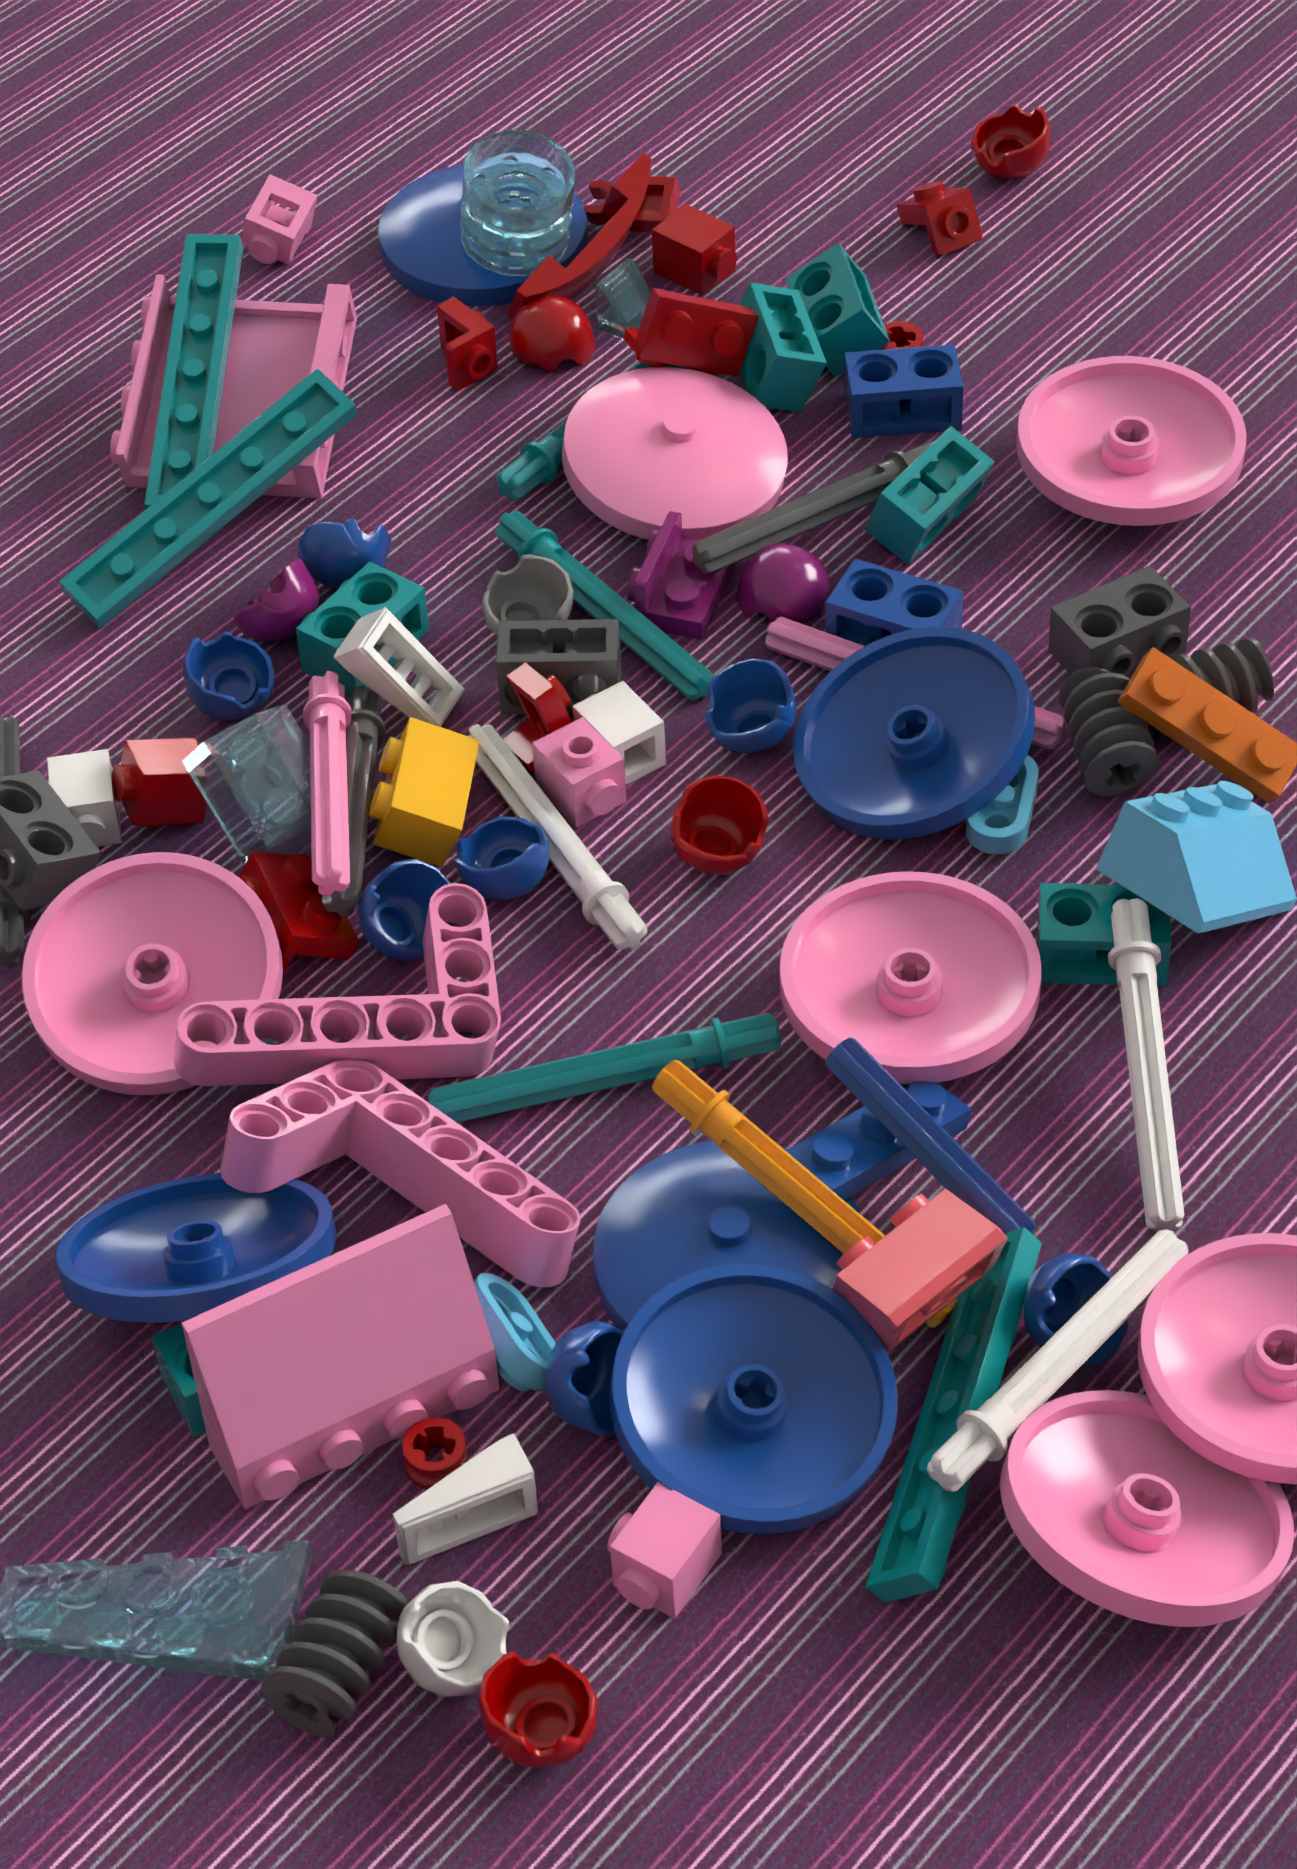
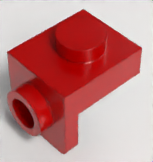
(945, 213)
(467, 343)
(544, 705)

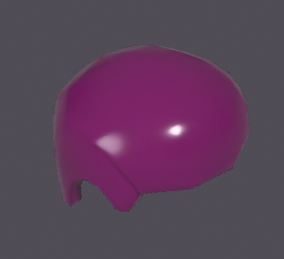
(783, 583)
(280, 612)

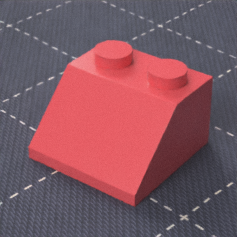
(919, 1265)

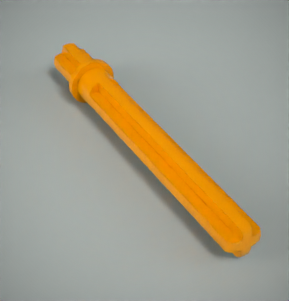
(766, 1161)

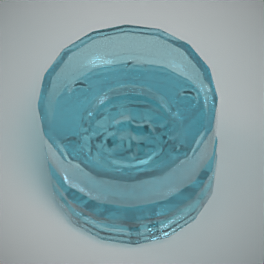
(516, 201)

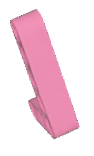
(362, 1020)
(412, 1149)

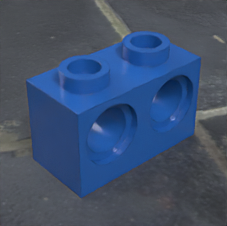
(903, 390)
(882, 602)

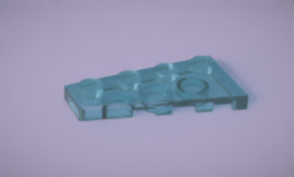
(181, 1614)

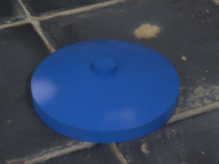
(425, 250)
(914, 733)
(695, 1214)
(190, 1247)
(754, 1396)

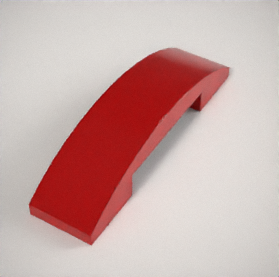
(621, 209)

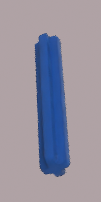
(924, 1136)

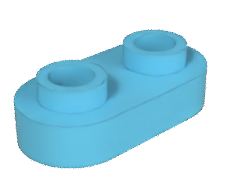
(1006, 819)
(516, 1332)

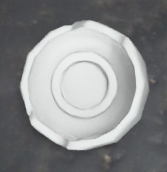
(450, 1638)

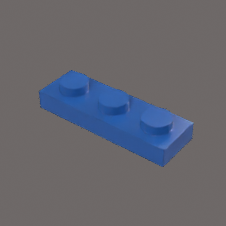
(863, 1150)

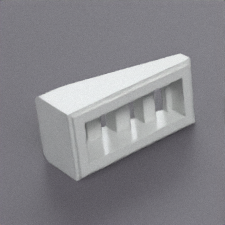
(373, 670)
(468, 1503)

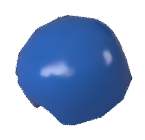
(341, 550)
(228, 676)
(750, 706)
(503, 858)
(397, 908)
(1059, 1292)
(581, 1376)

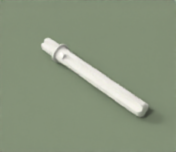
(602, 899)
(1135, 967)
(985, 1432)

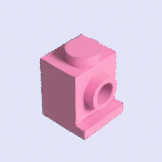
(273, 231)

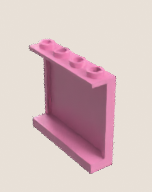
(267, 357)

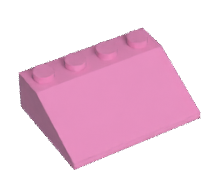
(341, 1357)

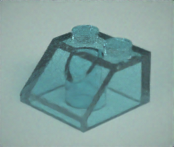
(257, 780)

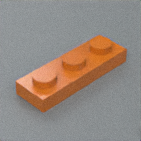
(1210, 725)

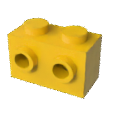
(424, 791)

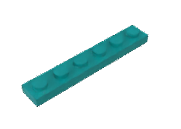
(195, 360)
(208, 498)
(966, 1374)

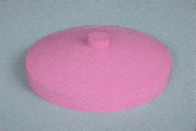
(1131, 440)
(676, 445)
(135, 950)
(914, 971)
(1225, 1353)
(1140, 1515)

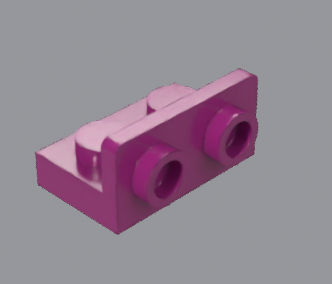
(671, 588)

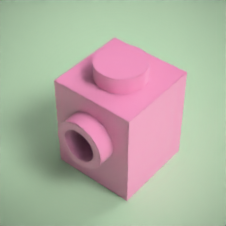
(579, 772)
(664, 1550)

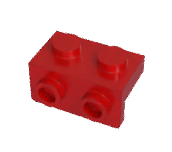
(692, 333)
(296, 907)

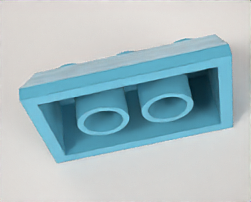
(1201, 856)

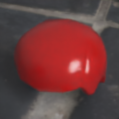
(1012, 142)
(551, 332)
(718, 825)
(537, 1710)

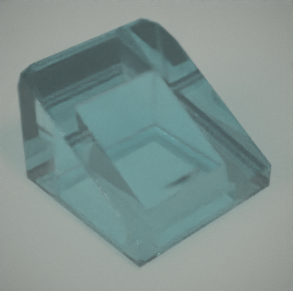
(621, 299)

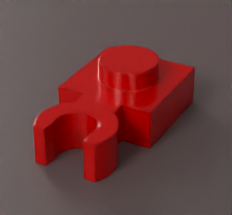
(658, 203)

